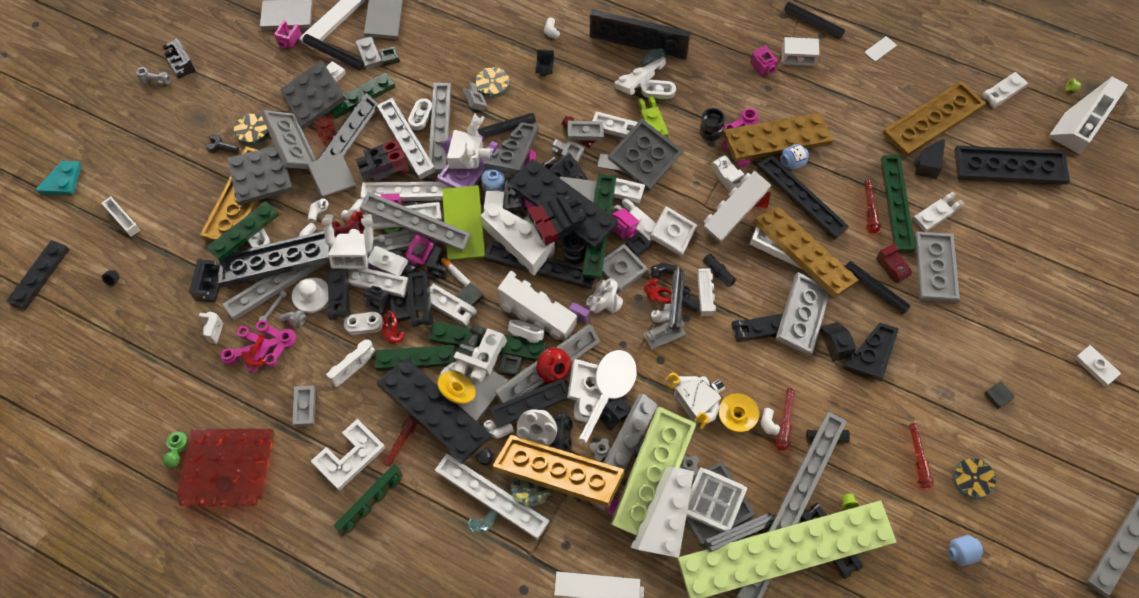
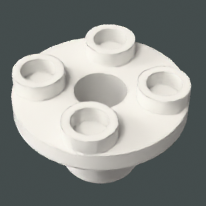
(311, 295)
(605, 297)
(537, 427)

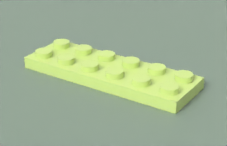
(661, 448)

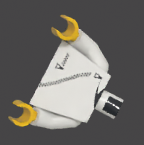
(697, 396)

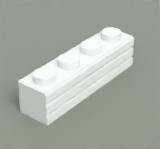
(120, 216)
(706, 296)

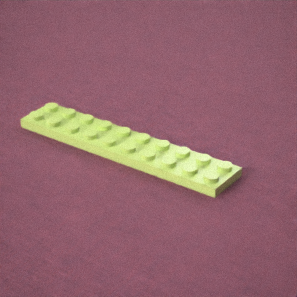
(786, 550)

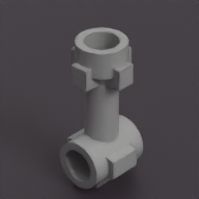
(146, 77)

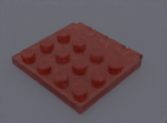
(225, 467)

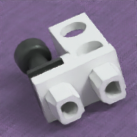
(482, 357)

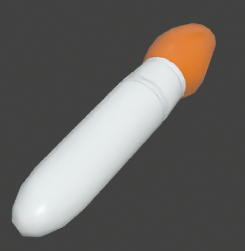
(455, 272)

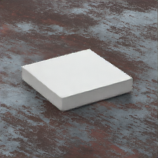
(673, 231)

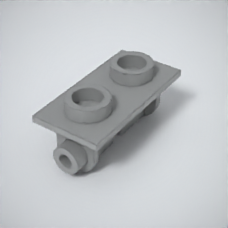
(663, 335)

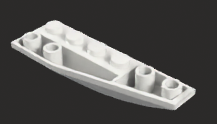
(1085, 118)

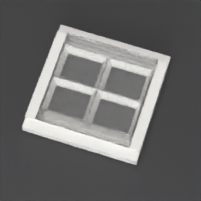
(715, 500)

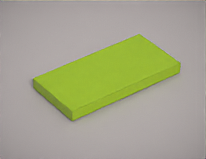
(463, 211)

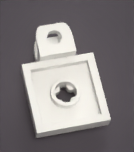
(585, 397)

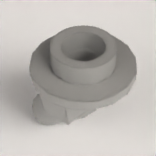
(296, 318)

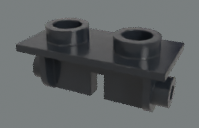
(564, 427)

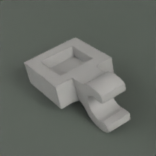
(474, 98)
(575, 149)

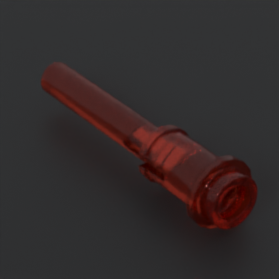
(873, 224)
(408, 426)
(782, 441)
(923, 470)

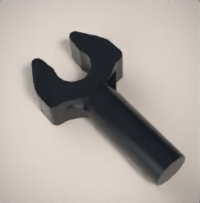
(218, 144)

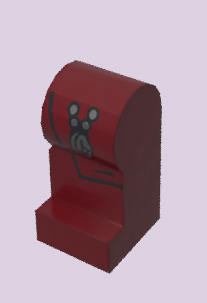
(893, 263)

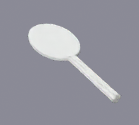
(613, 379)

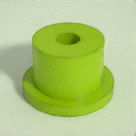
(1072, 85)
(849, 502)

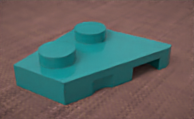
(62, 179)

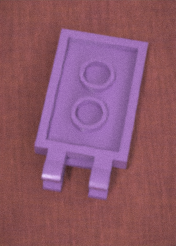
(465, 177)

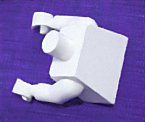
(467, 147)
(350, 249)

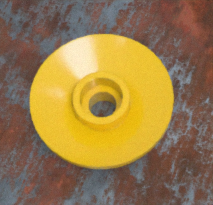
(456, 387)
(738, 404)

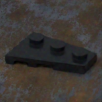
(874, 353)

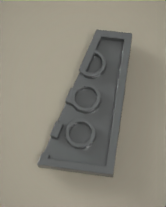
(514, 151)

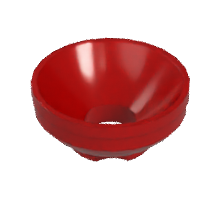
(547, 362)

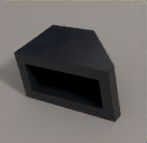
(930, 160)
(838, 341)

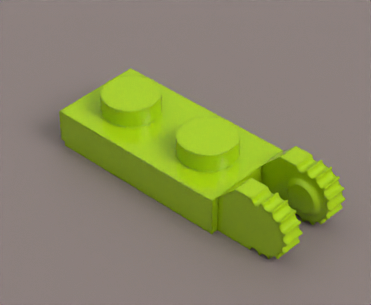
(653, 116)

